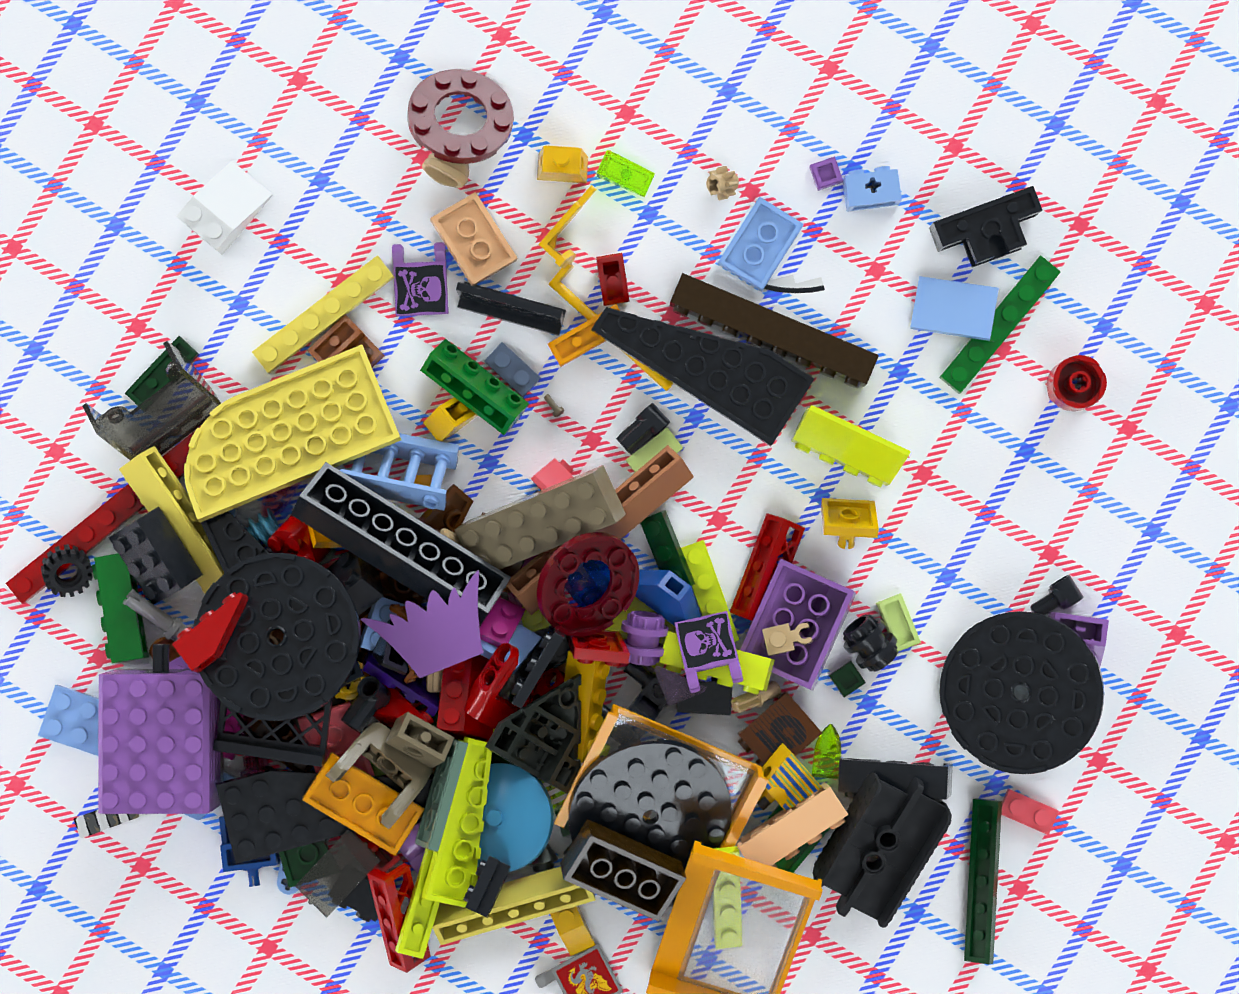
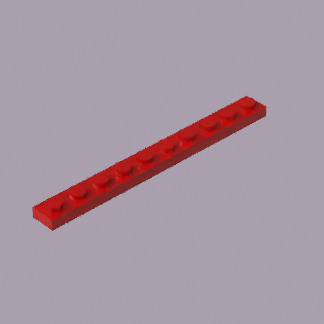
(94, 528)

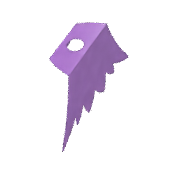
(438, 636)

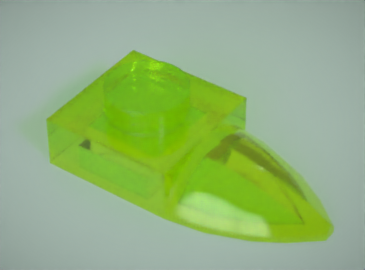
(827, 754)

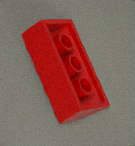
(455, 690)

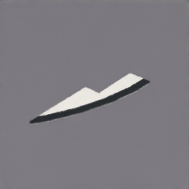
(788, 285)

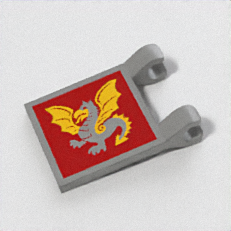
(583, 974)

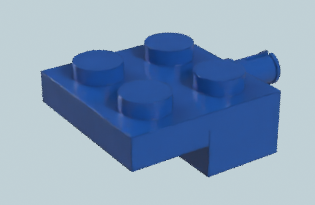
(251, 866)

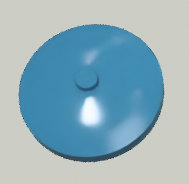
(515, 817)

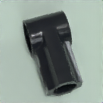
(647, 425)
(366, 703)

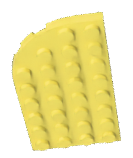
(287, 433)

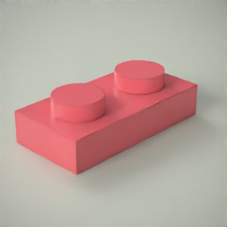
(1028, 811)

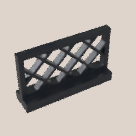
(510, 308)
(275, 747)

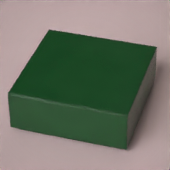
(847, 679)

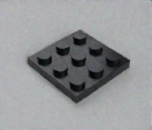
(536, 666)

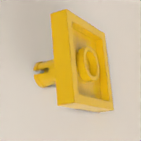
(849, 519)

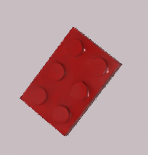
(603, 646)

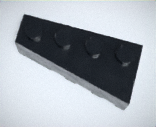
(936, 779)

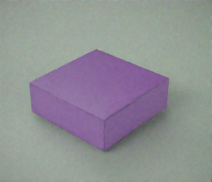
(826, 173)

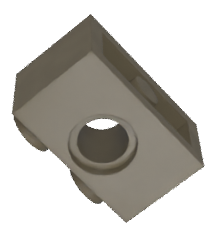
(420, 740)

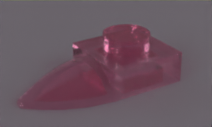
(278, 500)

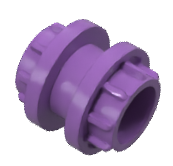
(643, 637)

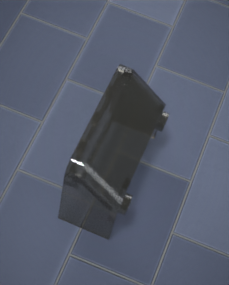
(161, 418)

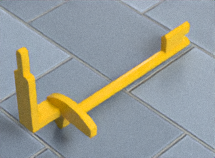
(566, 260)

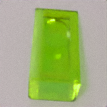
(625, 173)

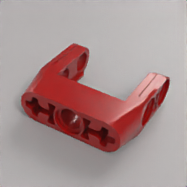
(486, 704)

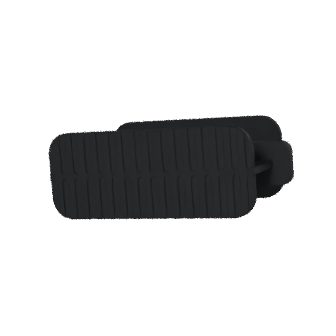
(881, 885)

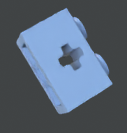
(859, 198)

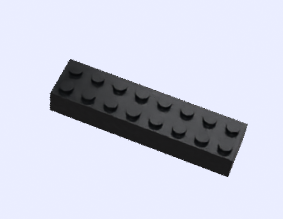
(394, 540)

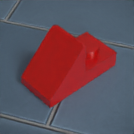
(612, 279)

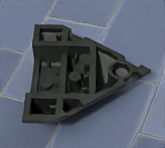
(544, 736)

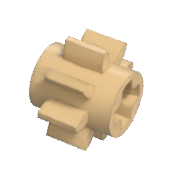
(722, 183)

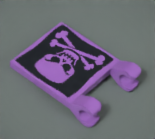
(420, 286)
(706, 645)

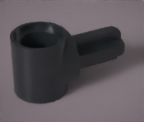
(1061, 594)

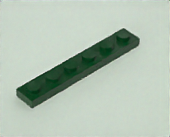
(983, 881)

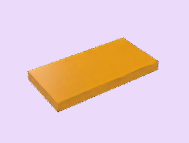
(359, 803)

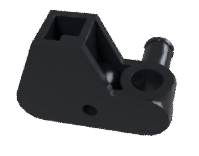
(645, 703)

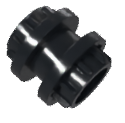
(874, 647)

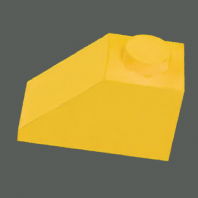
(448, 419)
(573, 930)

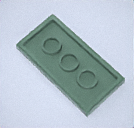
(440, 797)

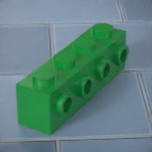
(474, 386)

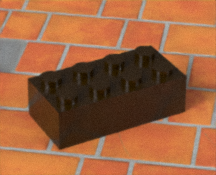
(622, 870)

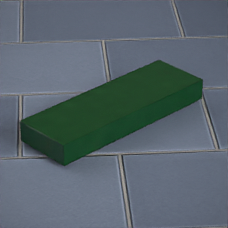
(155, 376)

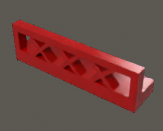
(762, 563)
(388, 909)

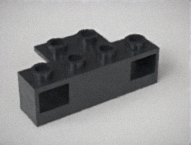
(988, 229)

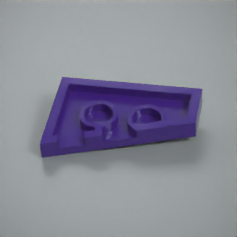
(413, 690)

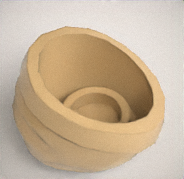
(446, 173)

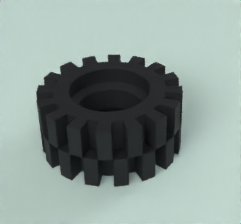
(70, 585)

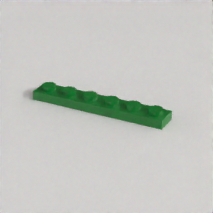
(1006, 318)

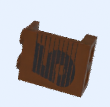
(779, 724)

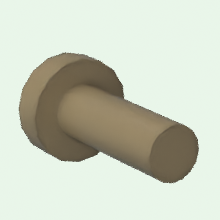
(557, 410)

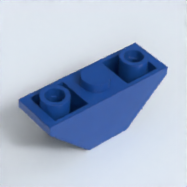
(667, 595)

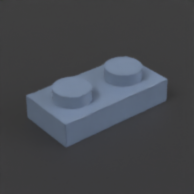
(512, 369)

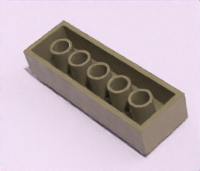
(543, 519)

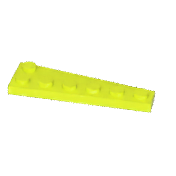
(456, 861)

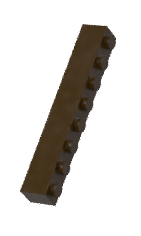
(773, 330)

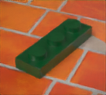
(665, 546)

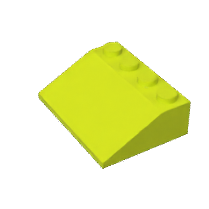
(849, 446)

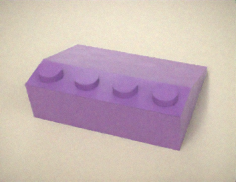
(799, 598)

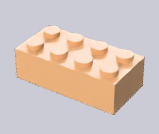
(791, 828)

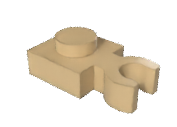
(781, 638)

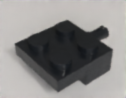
(490, 882)

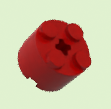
(1088, 374)
(295, 539)

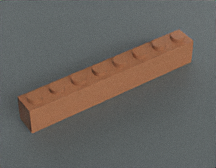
(639, 497)

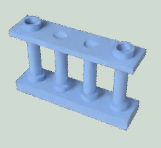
(417, 451)

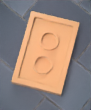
(473, 239)

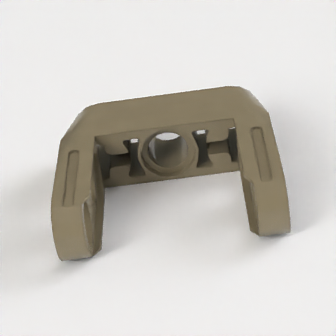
(398, 766)

